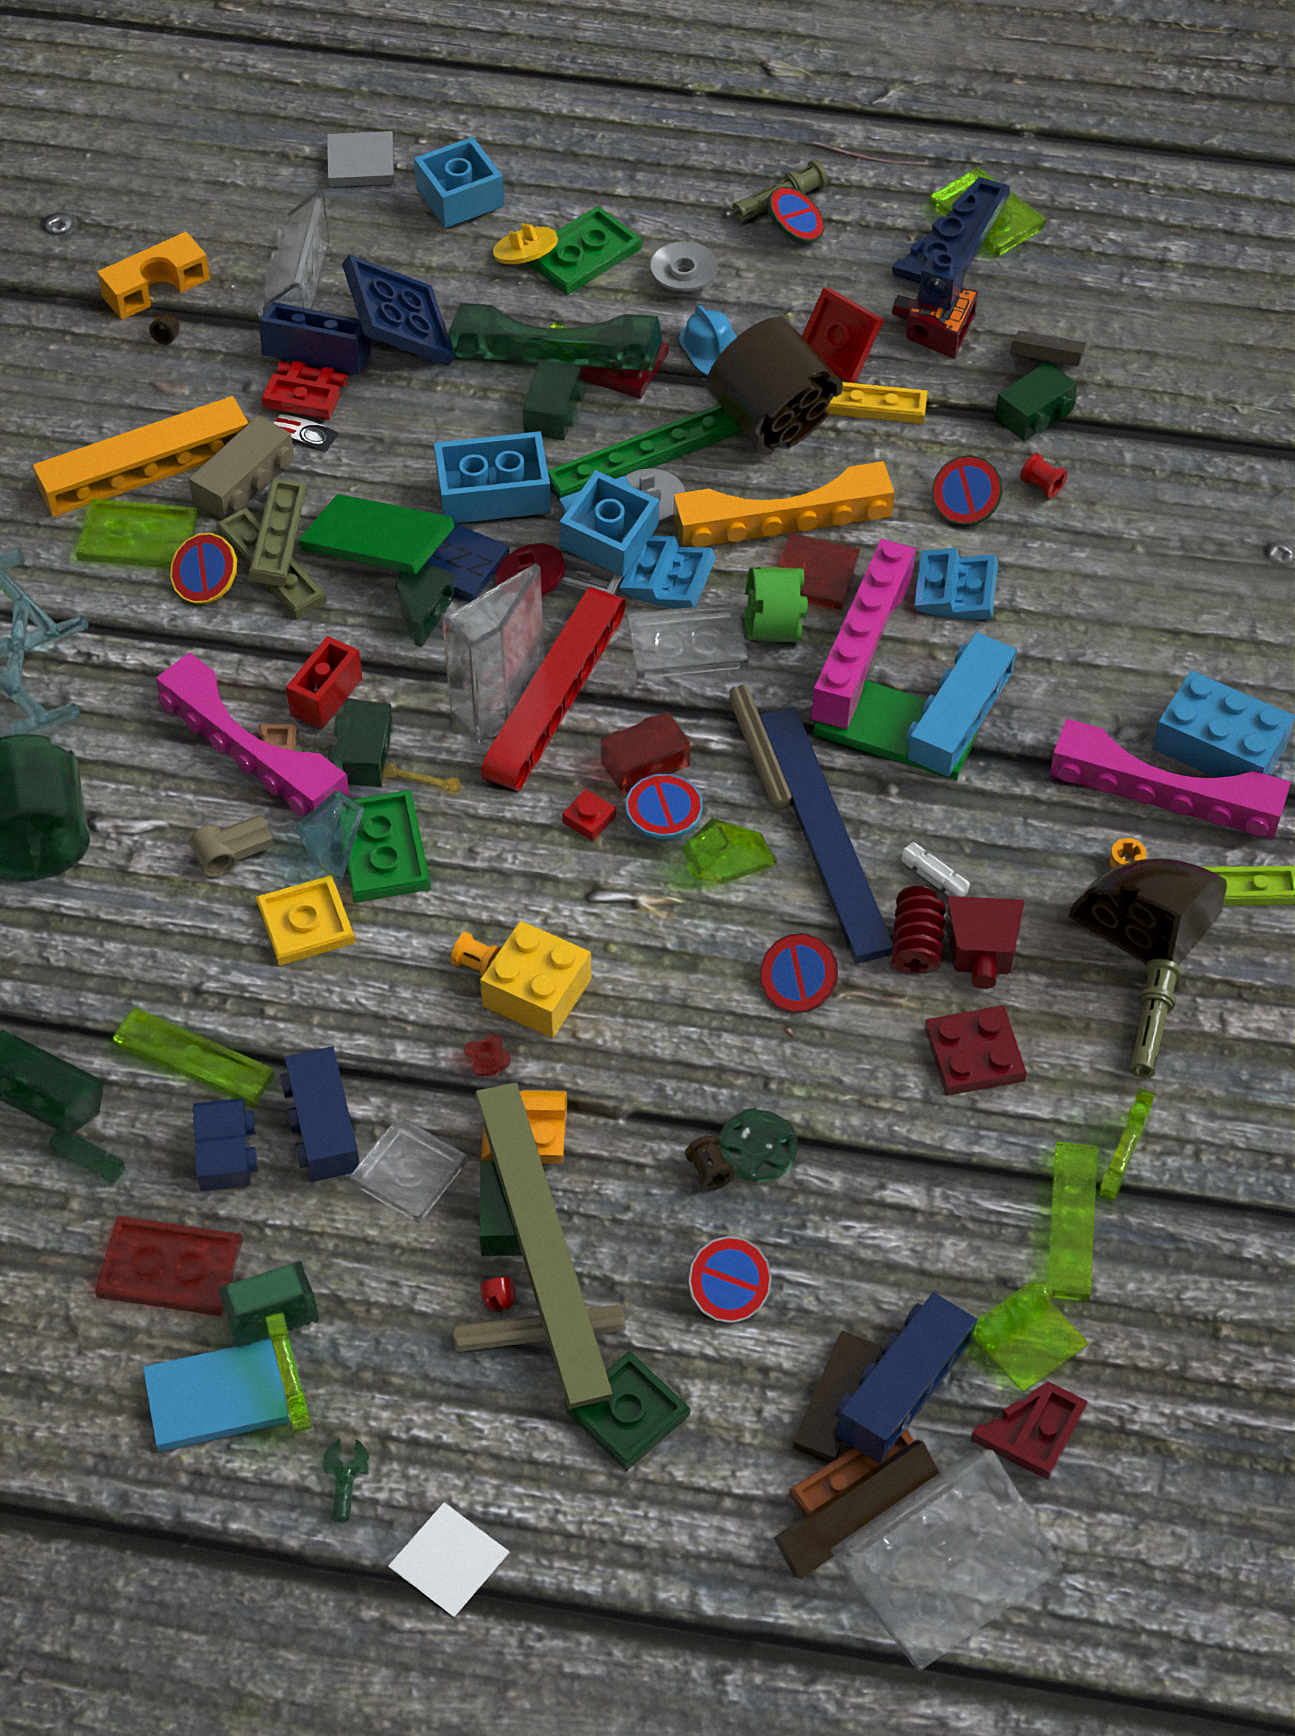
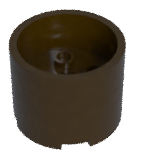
(773, 384)

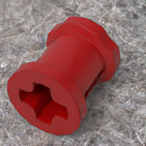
(1043, 475)

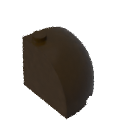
(1152, 907)

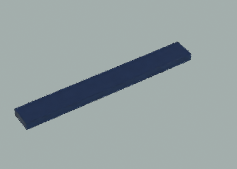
(827, 837)

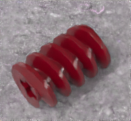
(918, 931)

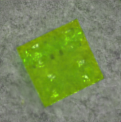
(1028, 1335)

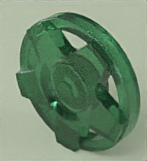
(759, 1144)

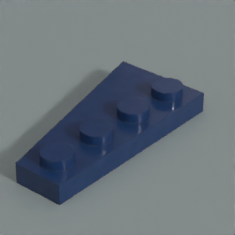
(960, 230)

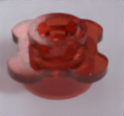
(487, 1065)

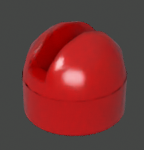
(498, 1293)

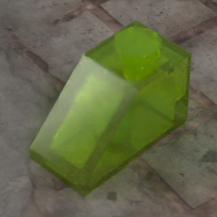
(726, 852)

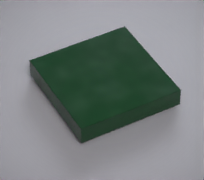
(636, 1415)

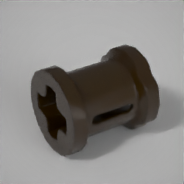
(724, 1171)

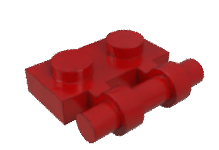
(304, 390)

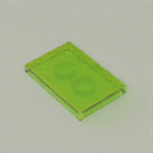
(1014, 223)
(135, 532)

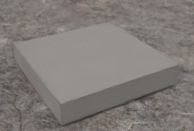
(360, 159)

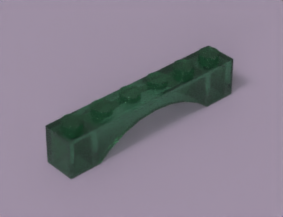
(620, 343)

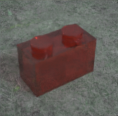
(645, 750)

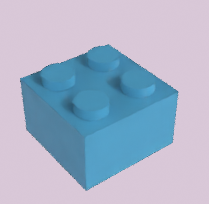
(459, 182)
(609, 523)

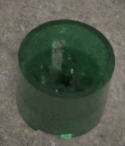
(39, 809)

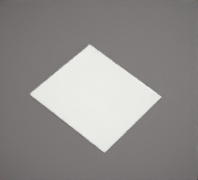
(449, 1559)

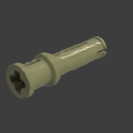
(803, 180)
(1156, 1001)

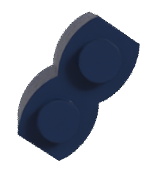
(223, 1144)

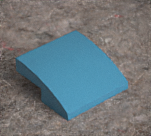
(668, 573)
(956, 585)

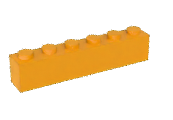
(138, 456)

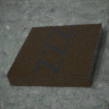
(1047, 348)

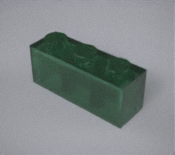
(47, 1086)

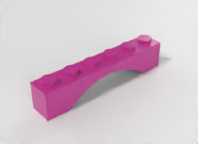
(852, 653)
(296, 776)
(1243, 802)

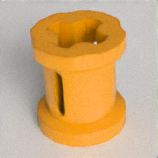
(473, 953)

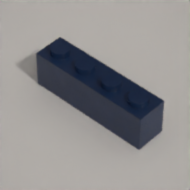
(904, 1377)

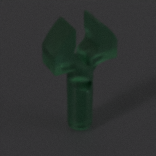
(345, 1477)

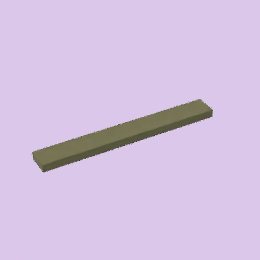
(543, 1246)

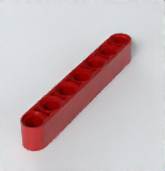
(553, 689)

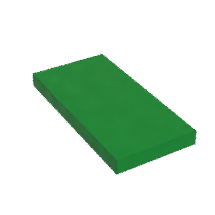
(376, 533)
(882, 726)

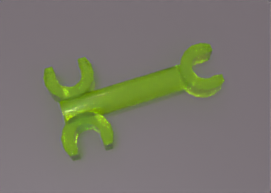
(1134, 1129)
(288, 1373)

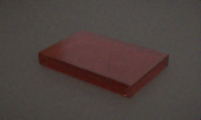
(168, 1265)

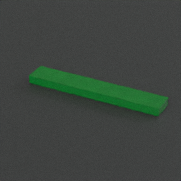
(646, 450)

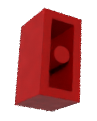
(324, 682)

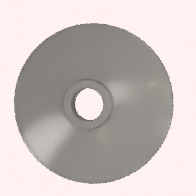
(684, 266)

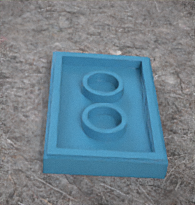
(215, 1395)

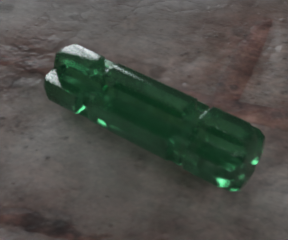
(88, 1155)

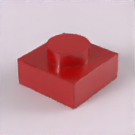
(589, 815)

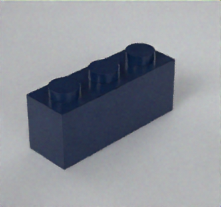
(314, 338)
(320, 1114)

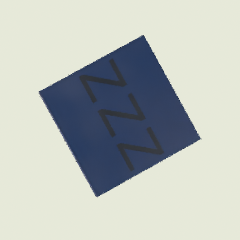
(470, 558)

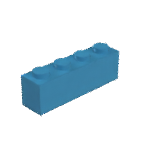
(960, 704)

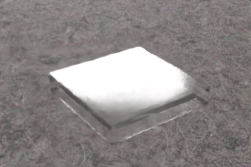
(408, 1169)

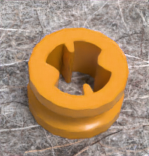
(1126, 846)

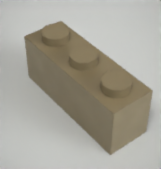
(242, 468)

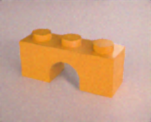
(171, 261)

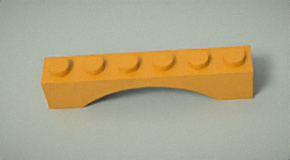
(716, 518)

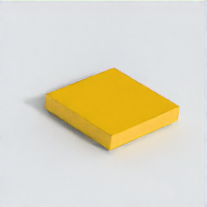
(305, 920)

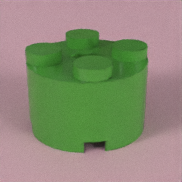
(774, 604)

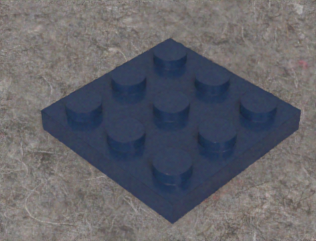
(398, 310)

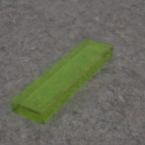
(194, 1056)
(1072, 1220)

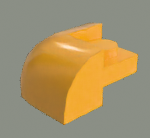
(547, 1120)

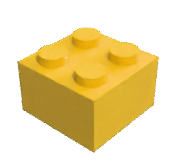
(536, 979)

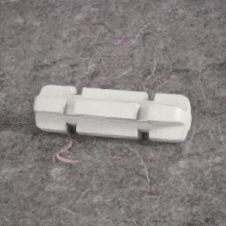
(934, 871)

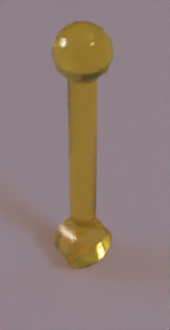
(452, 785)

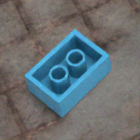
(493, 477)
(1222, 729)

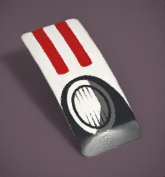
(307, 431)

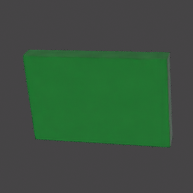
(586, 250)
(387, 849)

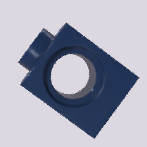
(942, 279)

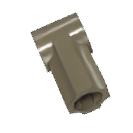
(221, 848)

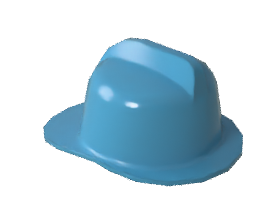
(706, 337)

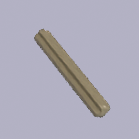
(760, 747)
(527, 1329)

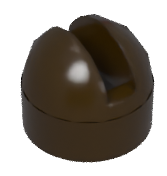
(164, 329)

